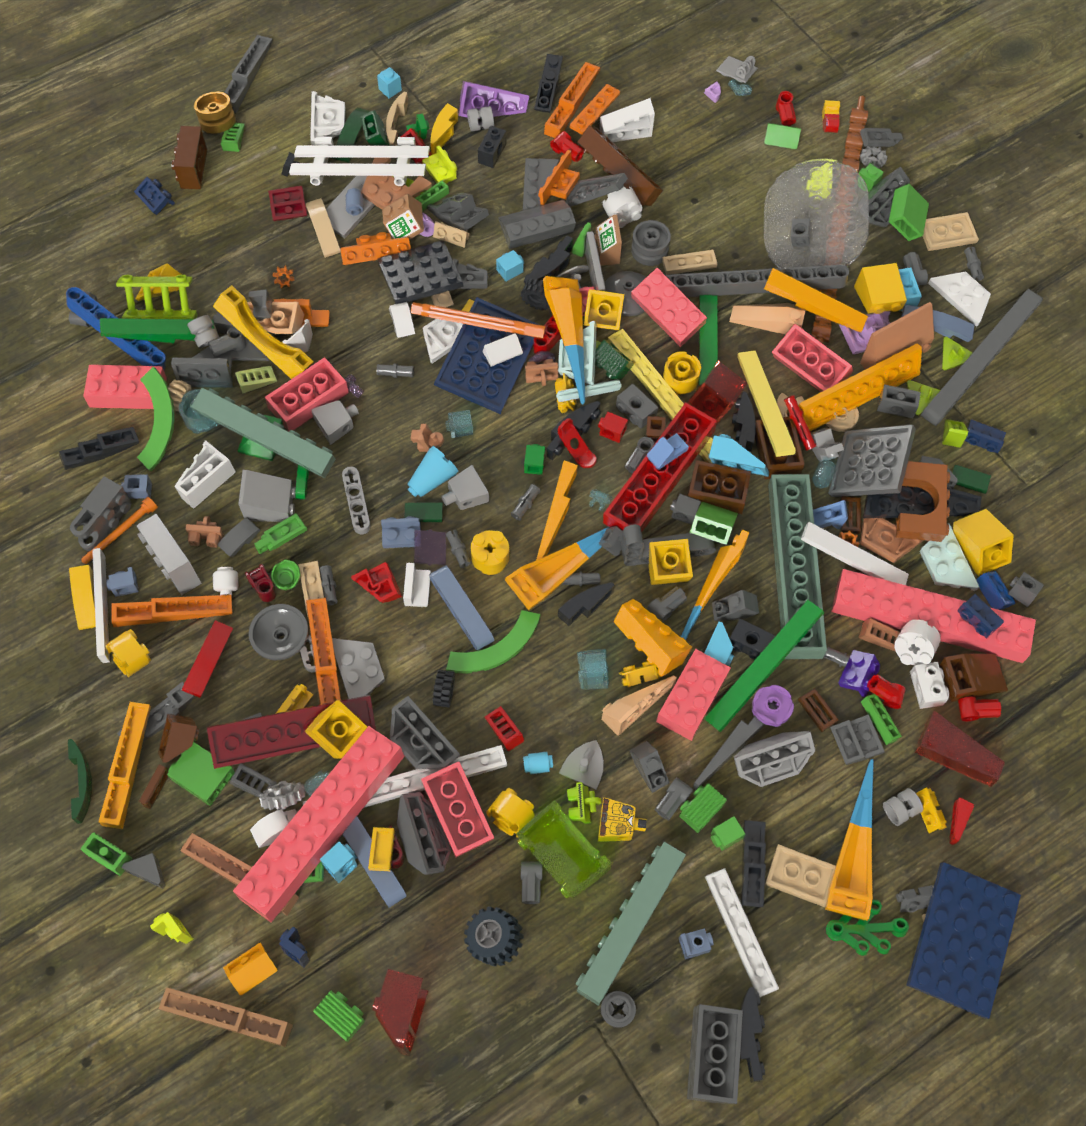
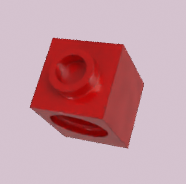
(612, 427)

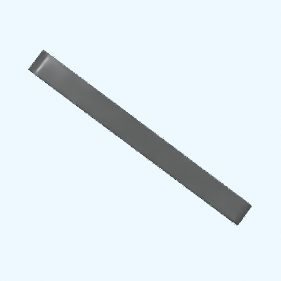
(755, 280)
(981, 357)

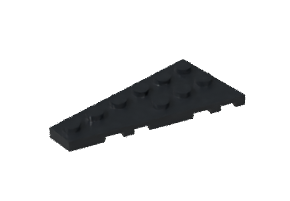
(918, 501)

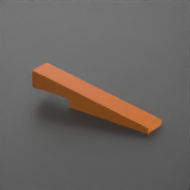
(571, 100)
(170, 609)
(323, 651)

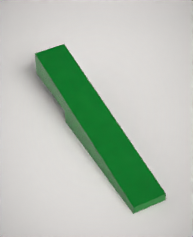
(147, 329)

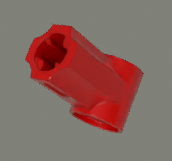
(785, 108)
(563, 142)
(889, 692)
(974, 709)

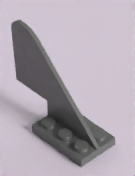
(212, 371)

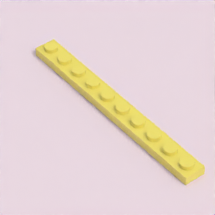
(653, 381)

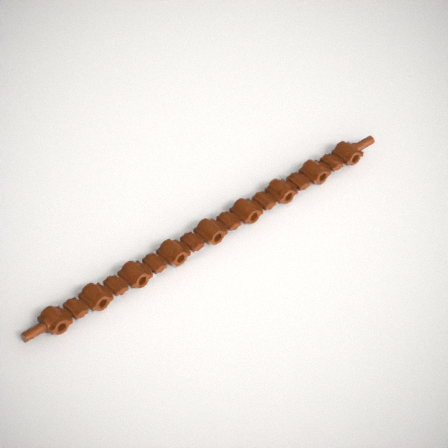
(858, 117)

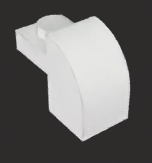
(402, 319)
(270, 826)

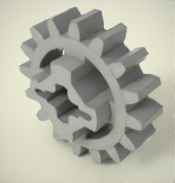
(282, 795)

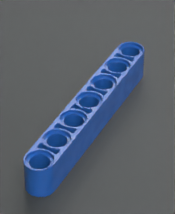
(92, 311)

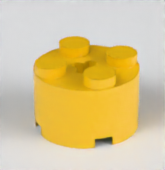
(682, 372)
(488, 542)
(128, 653)
(510, 812)

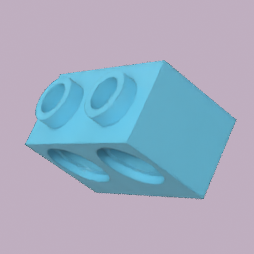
(910, 287)
(339, 861)

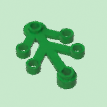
(865, 931)

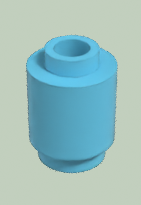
(537, 762)

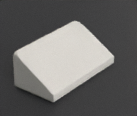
(502, 349)

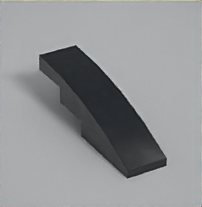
(100, 448)
(753, 864)

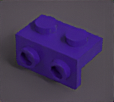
(859, 671)

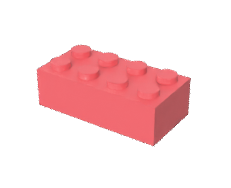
(668, 307)
(811, 359)
(118, 386)
(306, 391)
(693, 694)
(457, 809)

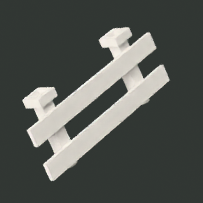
(325, 148)

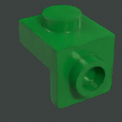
(421, 126)

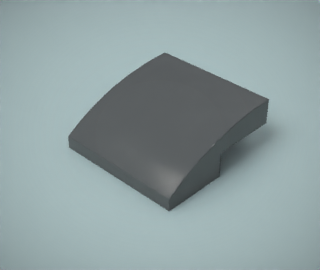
(857, 740)

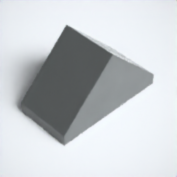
(147, 869)

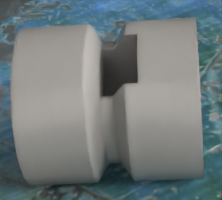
(484, 114)
(203, 330)
(903, 806)

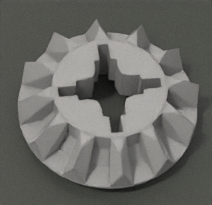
(866, 158)

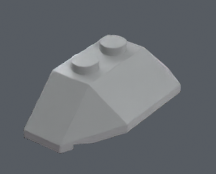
(774, 757)

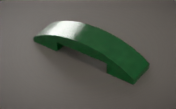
(351, 131)
(81, 804)

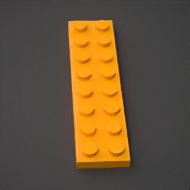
(861, 387)

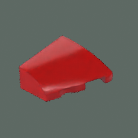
(379, 583)

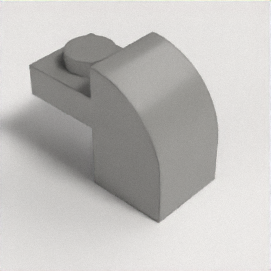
(825, 445)

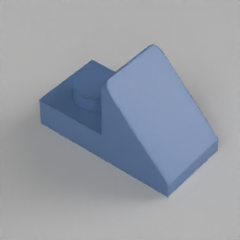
(667, 450)
(832, 514)

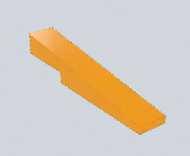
(814, 301)
(559, 507)
(124, 766)

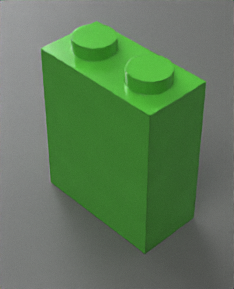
(908, 212)
(713, 523)
(197, 775)

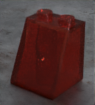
(717, 392)

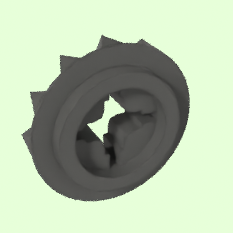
(618, 998)

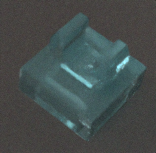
(599, 497)

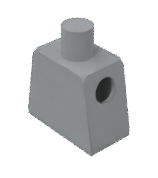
(334, 419)
(466, 490)

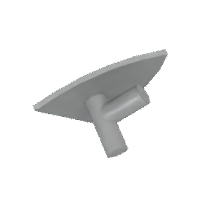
(574, 273)
(584, 765)

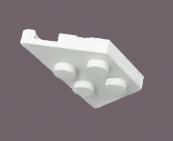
(326, 117)
(963, 294)
(440, 337)

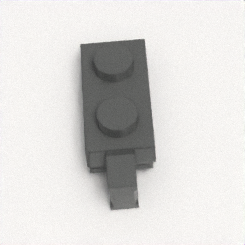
(880, 137)

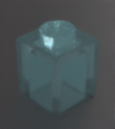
(459, 424)

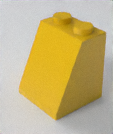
(881, 288)
(984, 541)

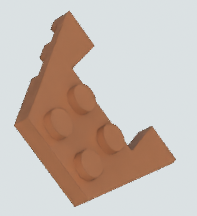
(383, 191)
(880, 537)

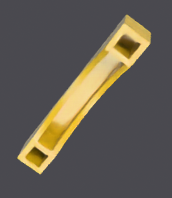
(237, 312)

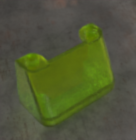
(563, 851)

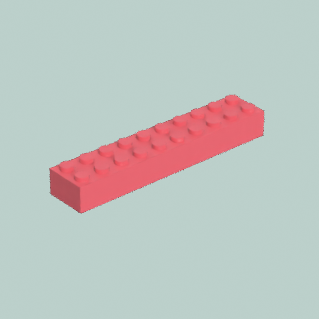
(896, 604)
(319, 824)

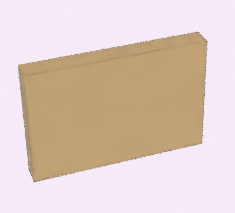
(949, 231)
(800, 875)

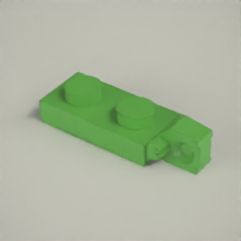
(280, 534)

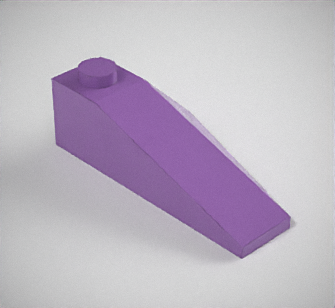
(500, 100)

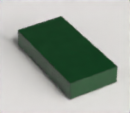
(971, 479)
(425, 511)

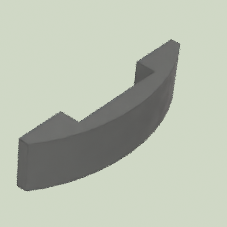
(173, 704)

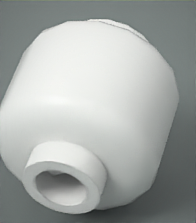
(225, 580)

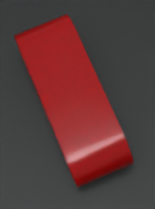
(549, 339)

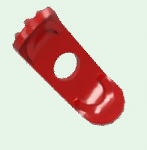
(581, 454)

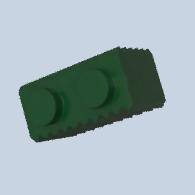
(374, 129)
(612, 360)

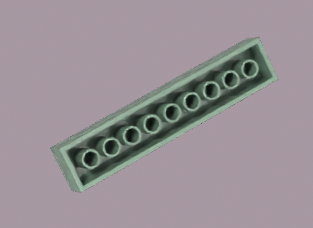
(796, 560)

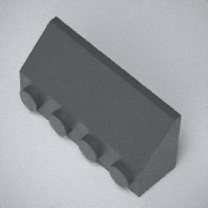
(537, 224)
(715, 1054)

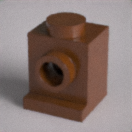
(655, 427)

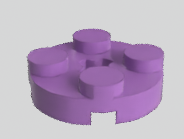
(783, 702)

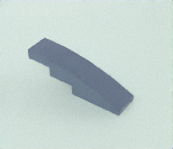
(947, 324)

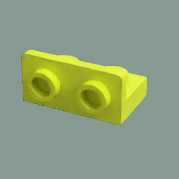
(440, 166)
(171, 926)

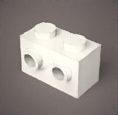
(929, 685)

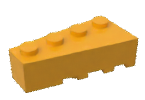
(652, 637)

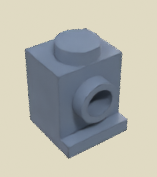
(137, 486)
(123, 582)
(688, 946)

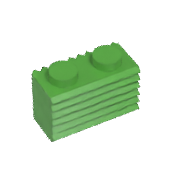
(702, 807)
(106, 853)
(339, 1015)

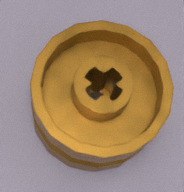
(214, 112)

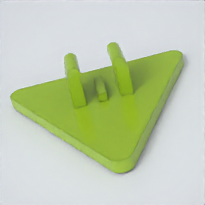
(953, 354)
(926, 396)

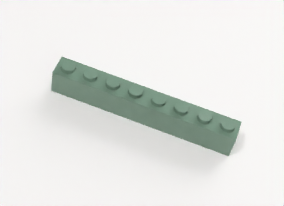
(263, 432)
(630, 923)

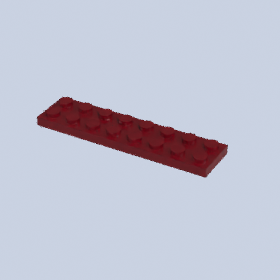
(274, 733)

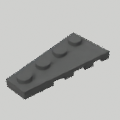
(535, 177)
(595, 187)

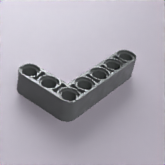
(636, 549)

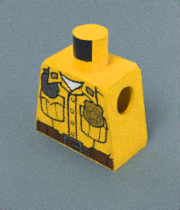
(618, 821)

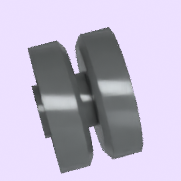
(650, 242)

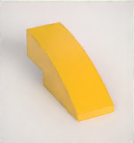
(443, 127)
(83, 596)

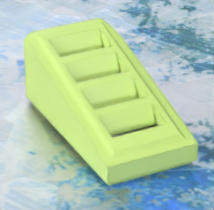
(252, 385)

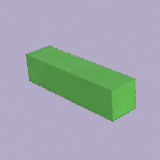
(433, 194)
(881, 719)

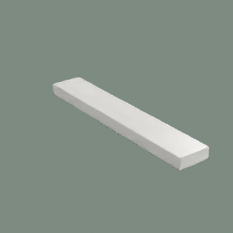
(852, 555)
(101, 608)
(741, 933)

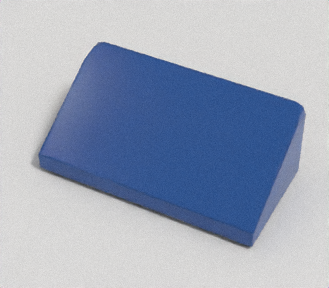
(995, 590)

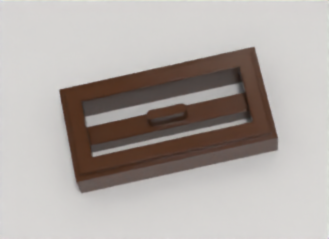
(857, 529)
(827, 724)
(154, 787)

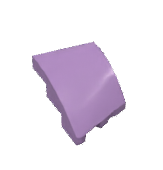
(858, 341)

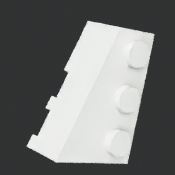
(629, 122)
(204, 475)

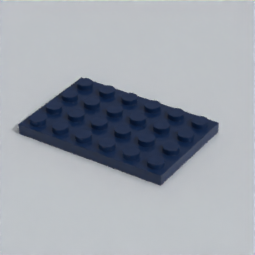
(469, 372)
(964, 940)

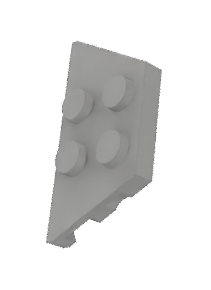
(358, 666)

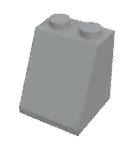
(266, 497)

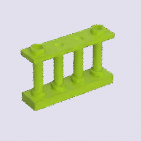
(180, 281)

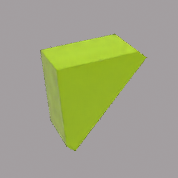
(954, 433)

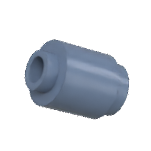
(354, 202)

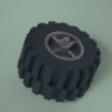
(493, 936)

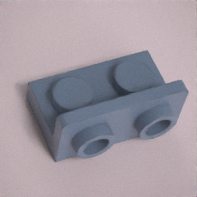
(399, 532)

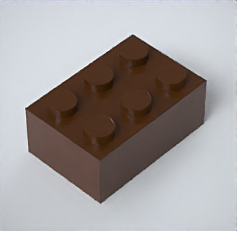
(190, 157)
(779, 465)
(720, 486)

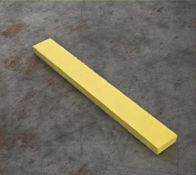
(766, 404)

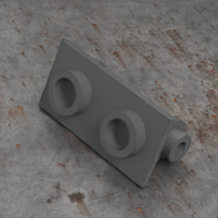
(912, 902)

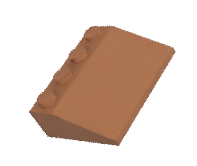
(900, 335)

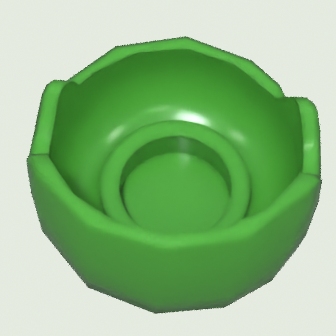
(286, 575)

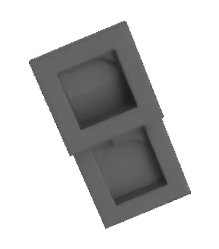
(239, 535)

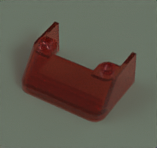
(400, 1008)

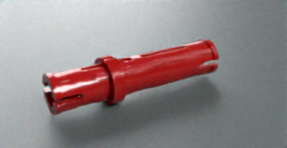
(799, 421)

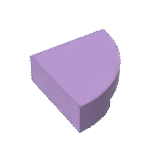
(713, 92)

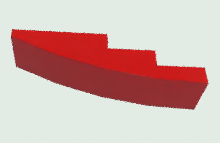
(207, 659)

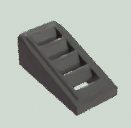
(250, 772)

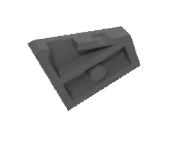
(472, 277)

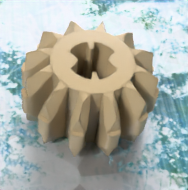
(177, 390)

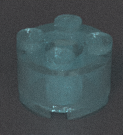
(192, 419)
(593, 669)

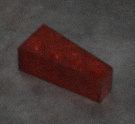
(958, 751)

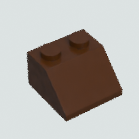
(177, 736)

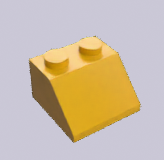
(604, 309)
(669, 562)
(336, 729)

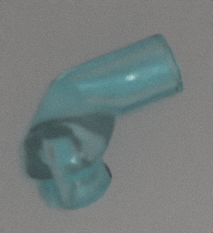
(740, 90)

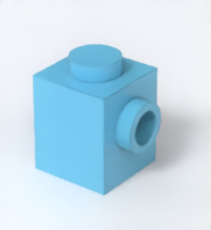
(389, 82)
(509, 265)

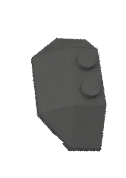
(882, 197)
(419, 738)
(422, 834)

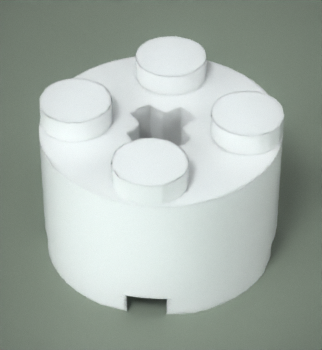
(624, 205)
(917, 643)

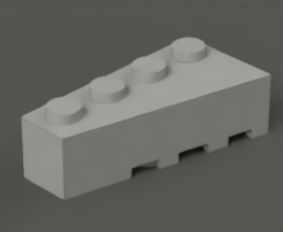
(167, 554)

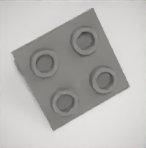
(737, 69)

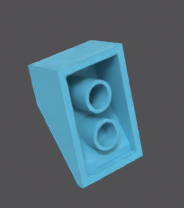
(731, 454)

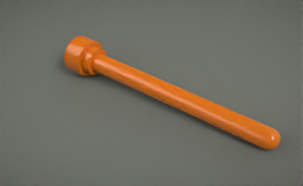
(146, 507)

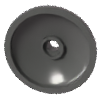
(618, 284)
(271, 624)

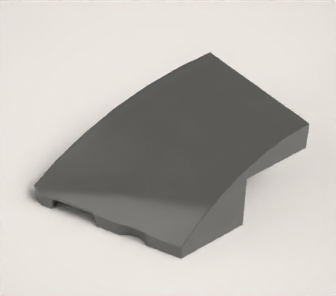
(459, 211)

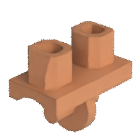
(541, 372)
(426, 439)
(204, 530)

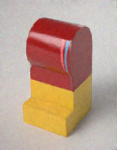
(830, 116)

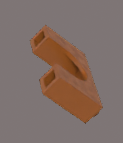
(933, 525)

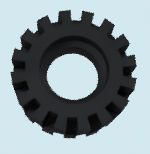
(534, 294)
(443, 688)

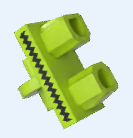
(586, 803)

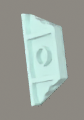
(589, 347)
(947, 563)

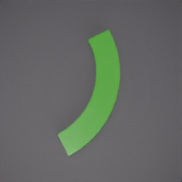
(163, 419)
(498, 653)

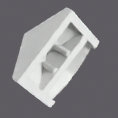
(301, 338)

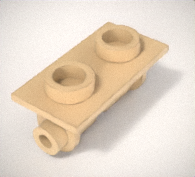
(450, 234)

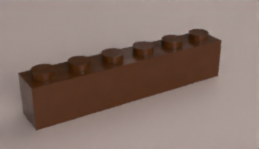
(617, 162)

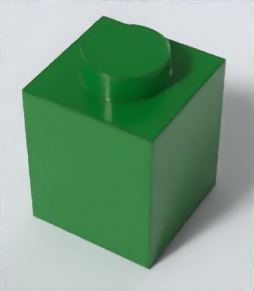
(534, 459)

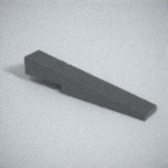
(246, 70)
(739, 737)

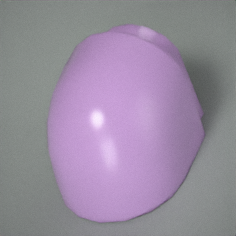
(428, 226)

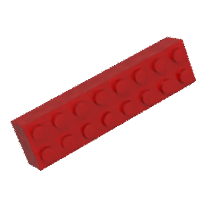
(649, 486)

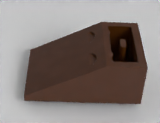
(972, 675)

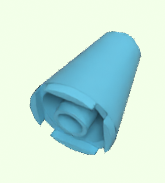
(431, 473)

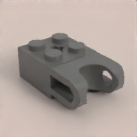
(100, 512)

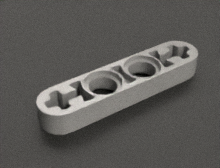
(356, 500)

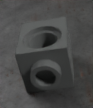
(801, 232)
(685, 509)
(1025, 589)

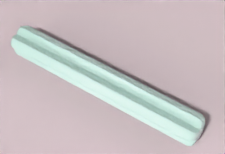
(590, 390)

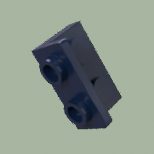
(153, 195)
(985, 436)
(980, 616)
(292, 948)

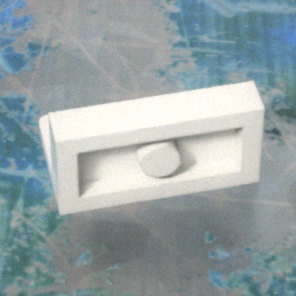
(416, 586)

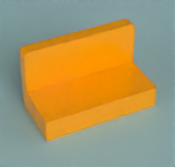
(250, 969)

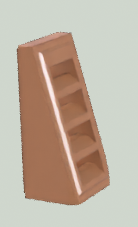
(872, 638)

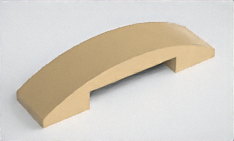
(398, 108)
(323, 227)

